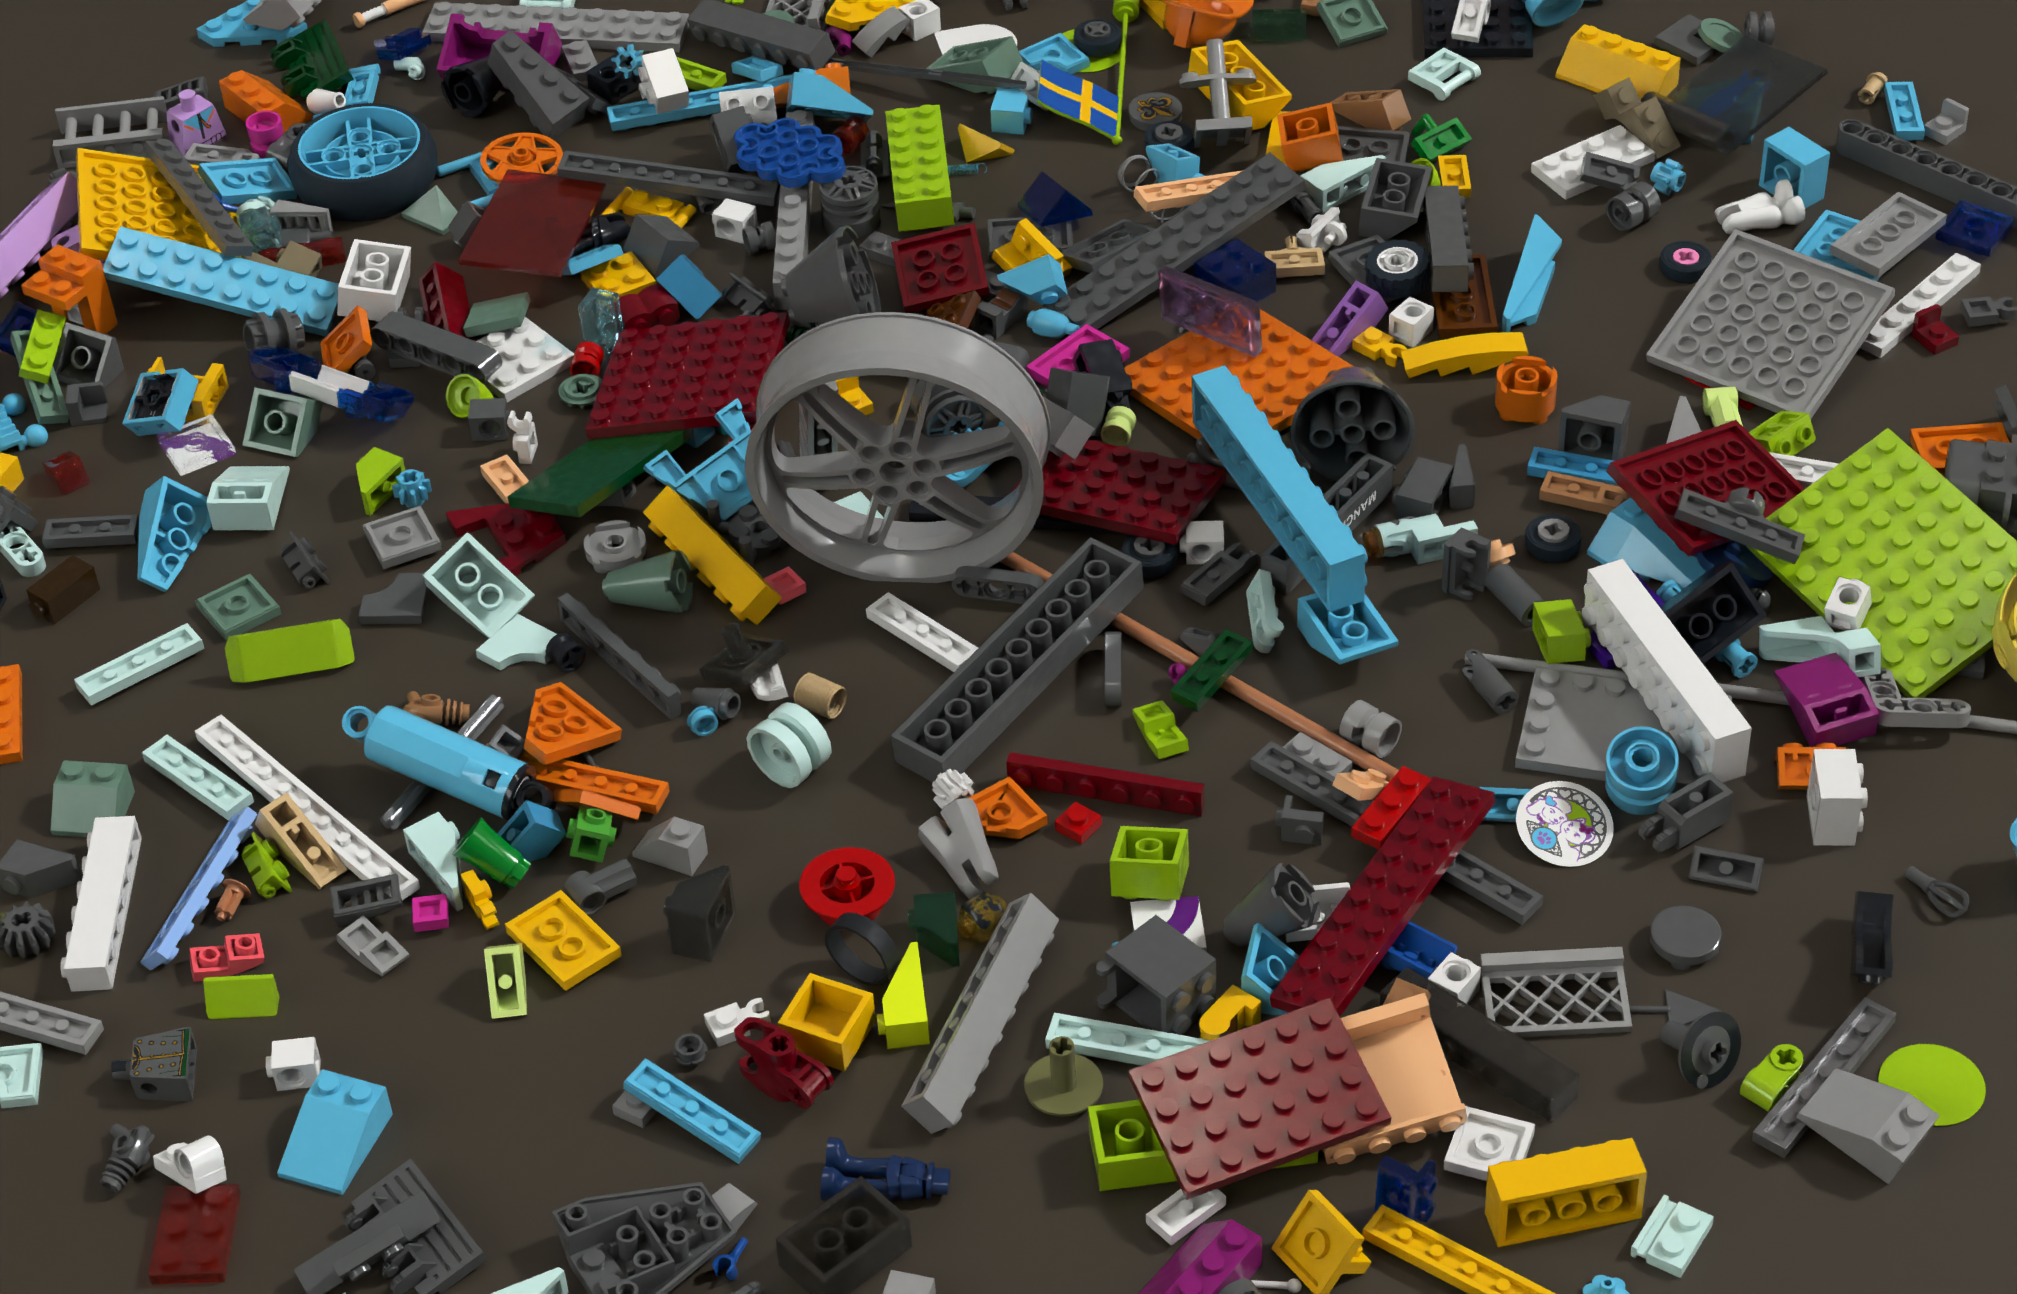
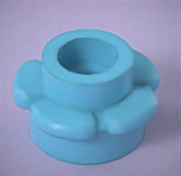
(702, 721)

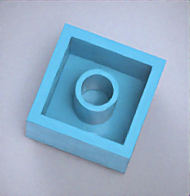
(1797, 159)

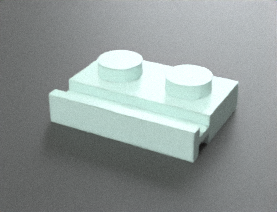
(1672, 1236)

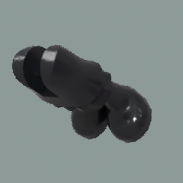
(603, 231)

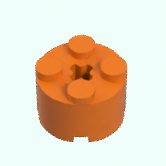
(1525, 390)

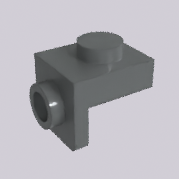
(1299, 825)

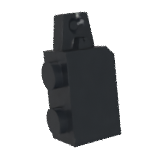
(1105, 360)

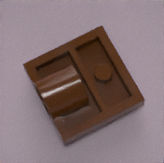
(957, 310)

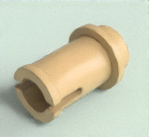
(1874, 85)

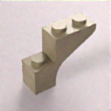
(1643, 119)
(293, 258)

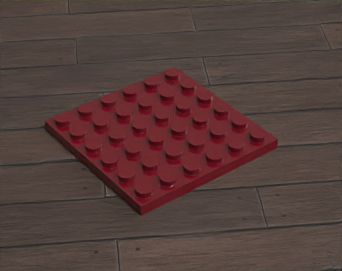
(685, 374)

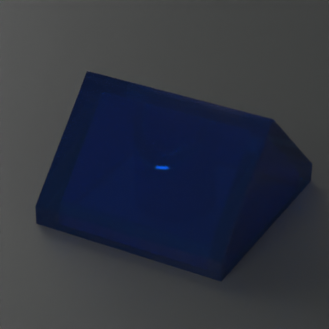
(1051, 203)

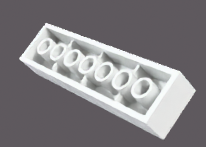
(1666, 672)

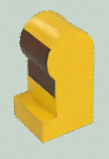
(1230, 1014)

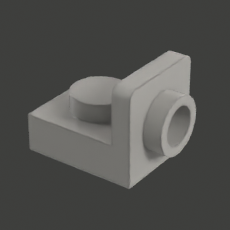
(1949, 123)

